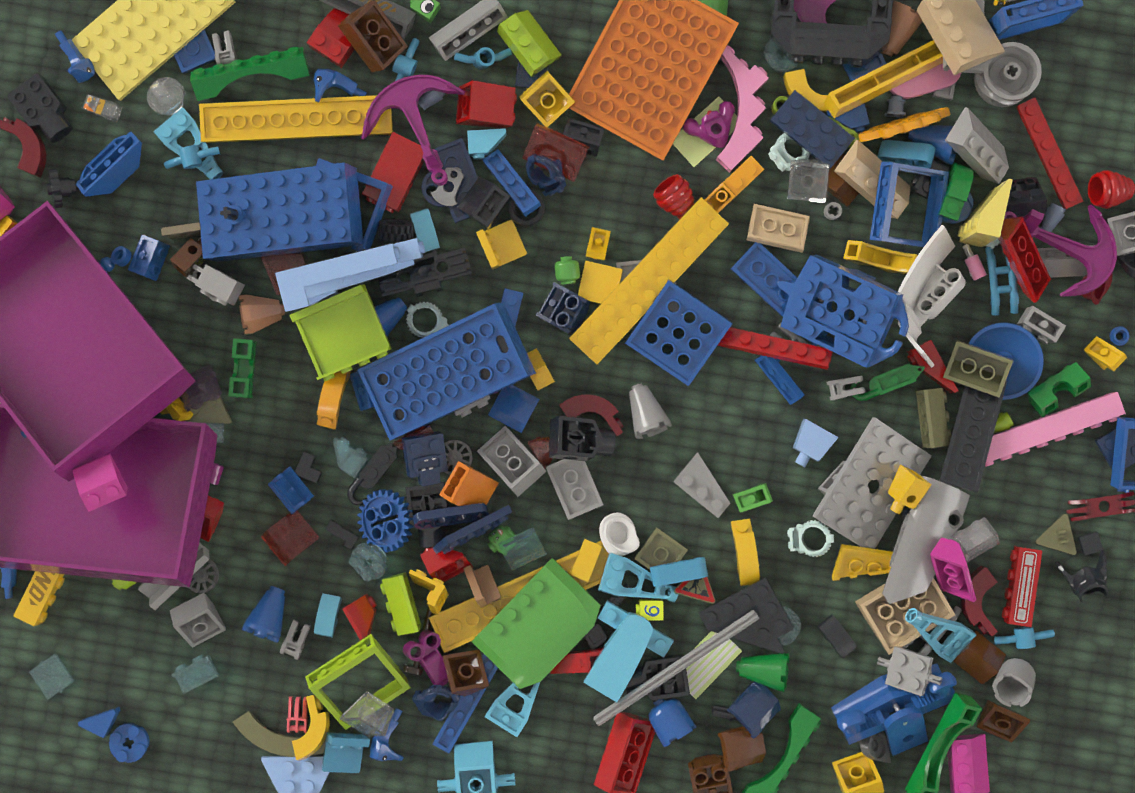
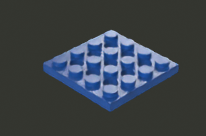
(697, 356)

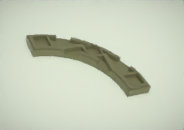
(267, 739)

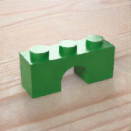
(244, 363)
(1071, 379)

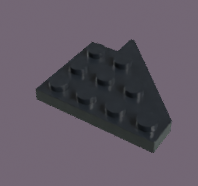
(763, 600)

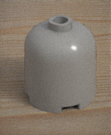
(1014, 682)

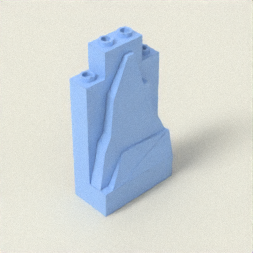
(322, 280)

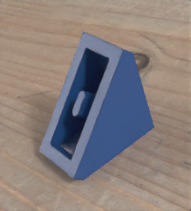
(101, 723)

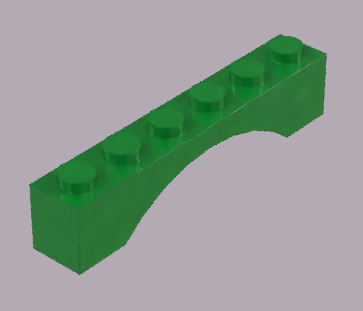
(210, 81)
(958, 717)
(801, 725)

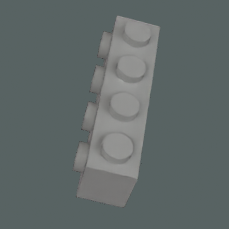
(467, 28)

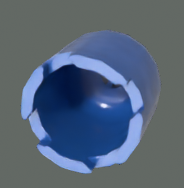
(670, 720)

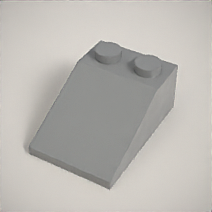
(511, 461)

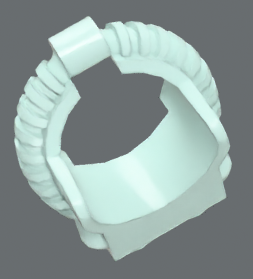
(780, 155)
(441, 322)
(797, 542)

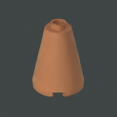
(904, 24)

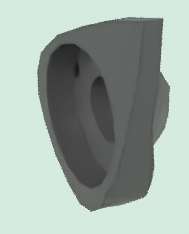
(876, 747)

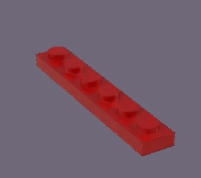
(1049, 153)
(777, 348)

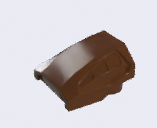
(740, 748)
(708, 775)

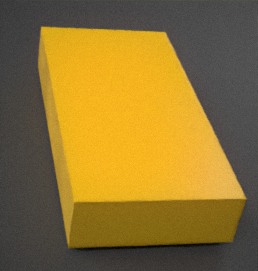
(586, 560)

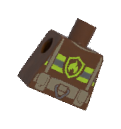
(185, 259)

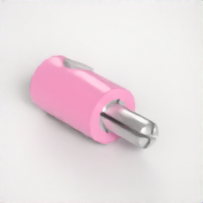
(974, 263)

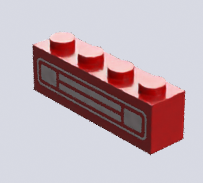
(1022, 586)

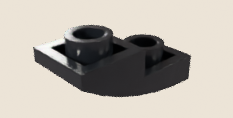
(837, 636)

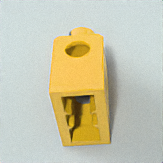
(907, 489)

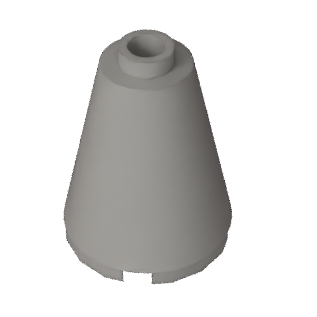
(646, 412)

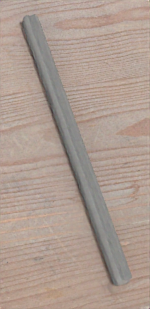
(676, 667)

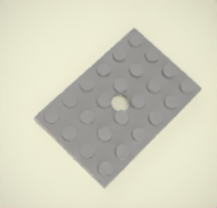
(848, 504)

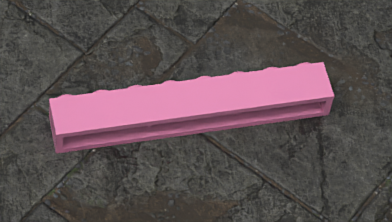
(1055, 427)

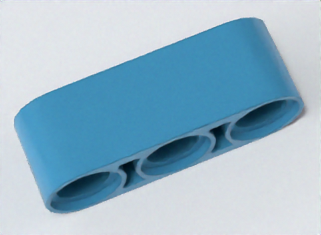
(907, 153)
(678, 571)

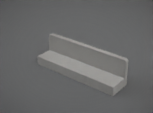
(1060, 264)
(160, 593)

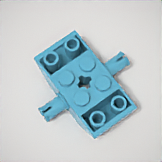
(472, 763)

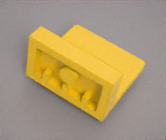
(501, 244)
(437, 594)

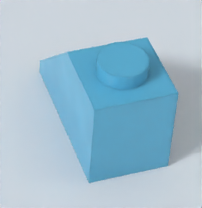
(483, 142)

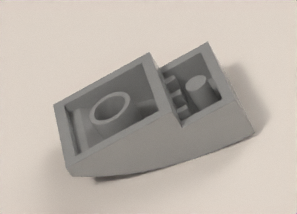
(1124, 232)

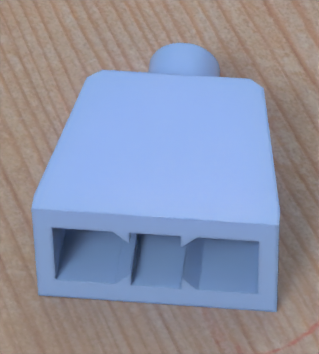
(812, 442)

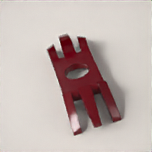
(1092, 506)

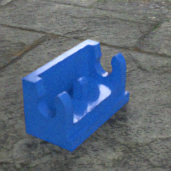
(290, 490)

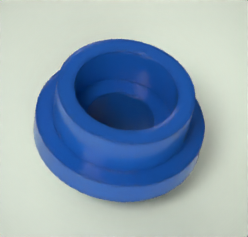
(1124, 333)

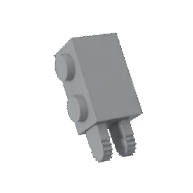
(217, 284)

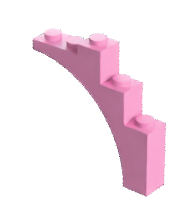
(746, 83)

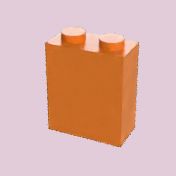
(468, 486)

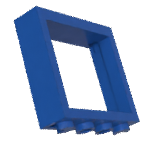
(1031, 16)
(885, 199)
(379, 208)
(1119, 456)

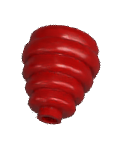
(1109, 189)
(674, 196)

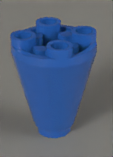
(935, 136)
(390, 313)
(267, 616)

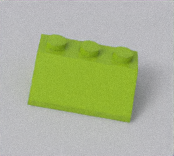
(528, 42)
(401, 604)

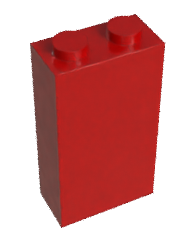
(398, 167)

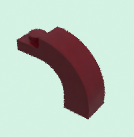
(34, 151)
(596, 404)
(982, 581)

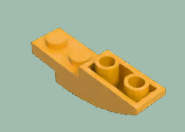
(734, 184)

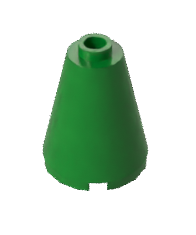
(766, 670)

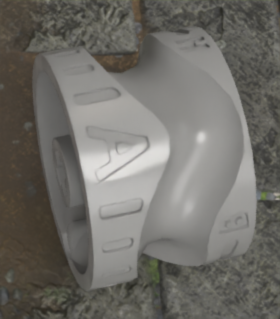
(1009, 76)

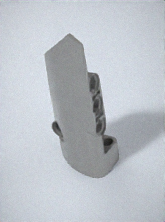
(920, 532)

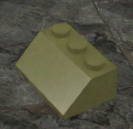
(978, 368)
(933, 418)

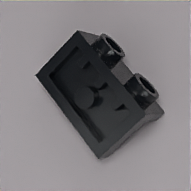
(586, 134)
(921, 183)

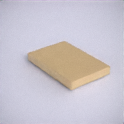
(778, 228)

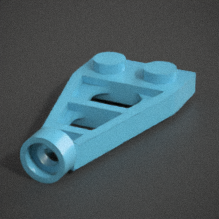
(177, 126)
(613, 576)
(955, 641)
(507, 718)

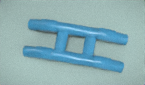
(995, 289)

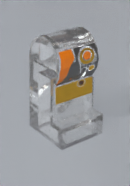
(102, 108)

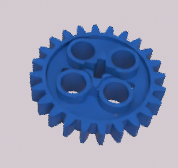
(377, 509)

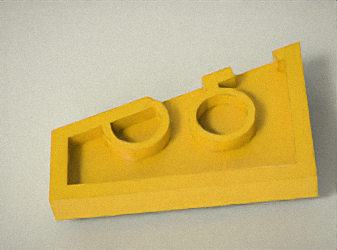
(860, 561)

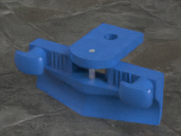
(869, 708)

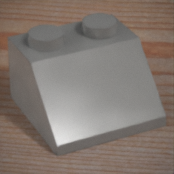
(197, 620)

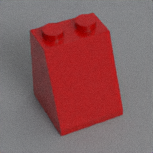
(486, 105)

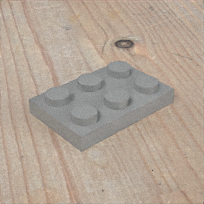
(574, 487)

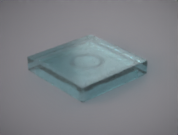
(522, 549)

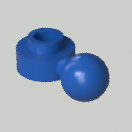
(120, 256)

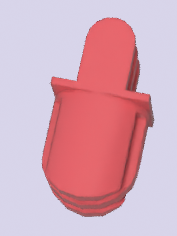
(297, 715)

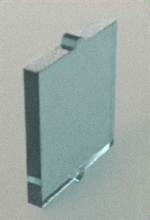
(51, 676)

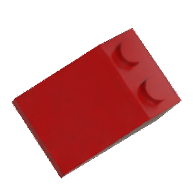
(330, 40)

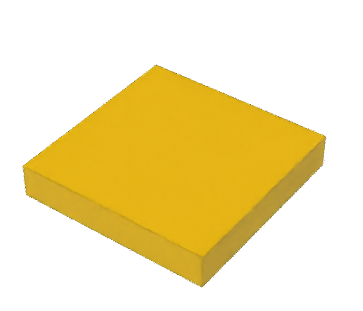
(598, 281)

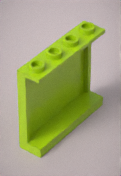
(342, 332)

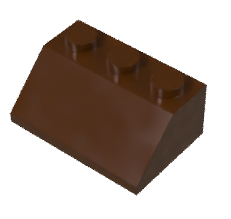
(373, 36)

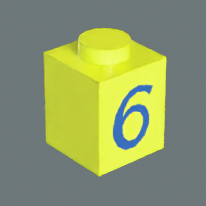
(650, 609)

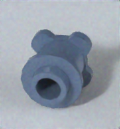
(895, 107)

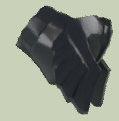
(1088, 579)

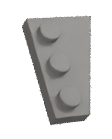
(702, 486)

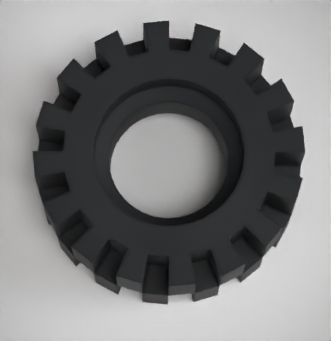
(395, 229)

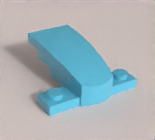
(623, 650)

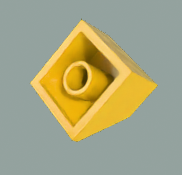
(546, 99)
(858, 775)

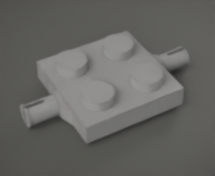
(909, 671)

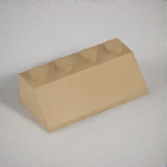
(861, 171)

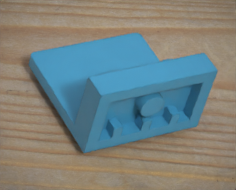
(344, 752)

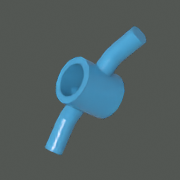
(491, 57)
(405, 65)
(191, 157)
(1024, 637)

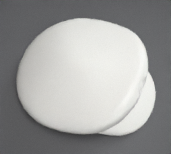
(618, 534)

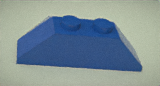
(111, 166)

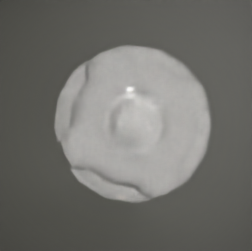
(166, 96)

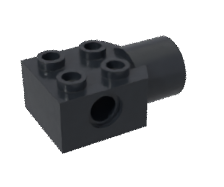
(41, 108)
(579, 439)
(425, 499)
(674, 687)

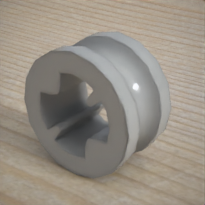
(831, 216)

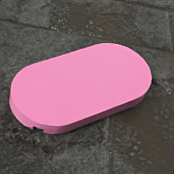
(926, 83)

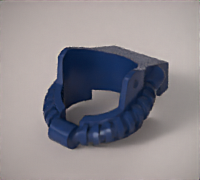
(551, 184)
(429, 708)

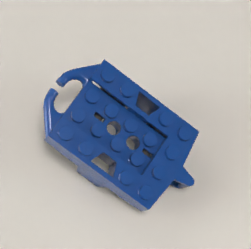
(874, 304)

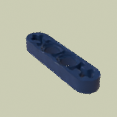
(450, 516)

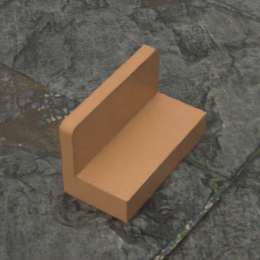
(482, 585)

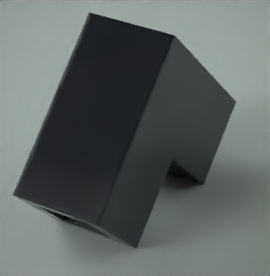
(305, 468)

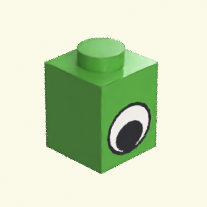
(425, 8)

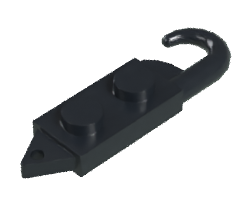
(373, 471)

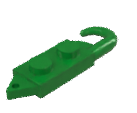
(890, 381)

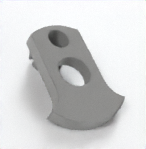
(449, 198)

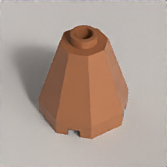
(259, 312)

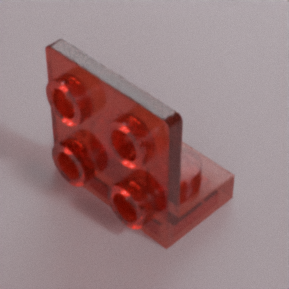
(289, 537)

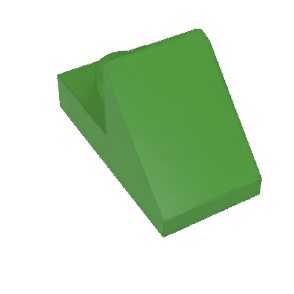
(753, 497)

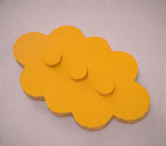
(904, 124)

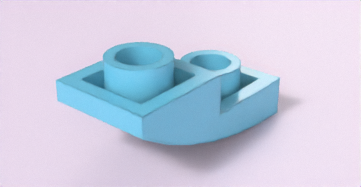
(425, 229)
(327, 615)

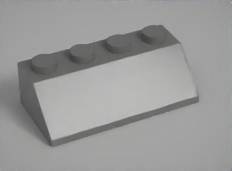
(978, 147)

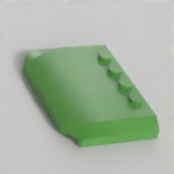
(539, 626)

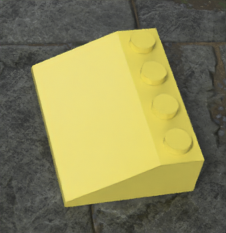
(987, 219)

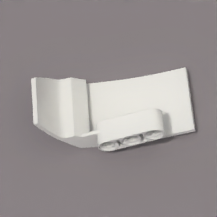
(924, 284)

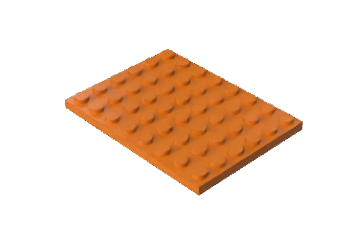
(651, 69)

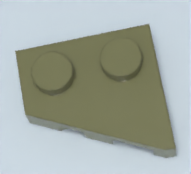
(211, 413)

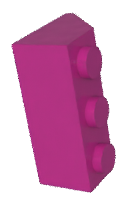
(952, 569)
(968, 764)

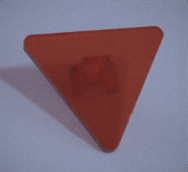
(540, 448)

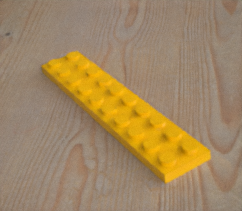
(289, 119)
(643, 284)
(466, 620)

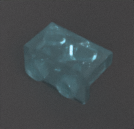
(195, 674)

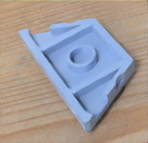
(294, 775)

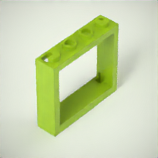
(346, 661)

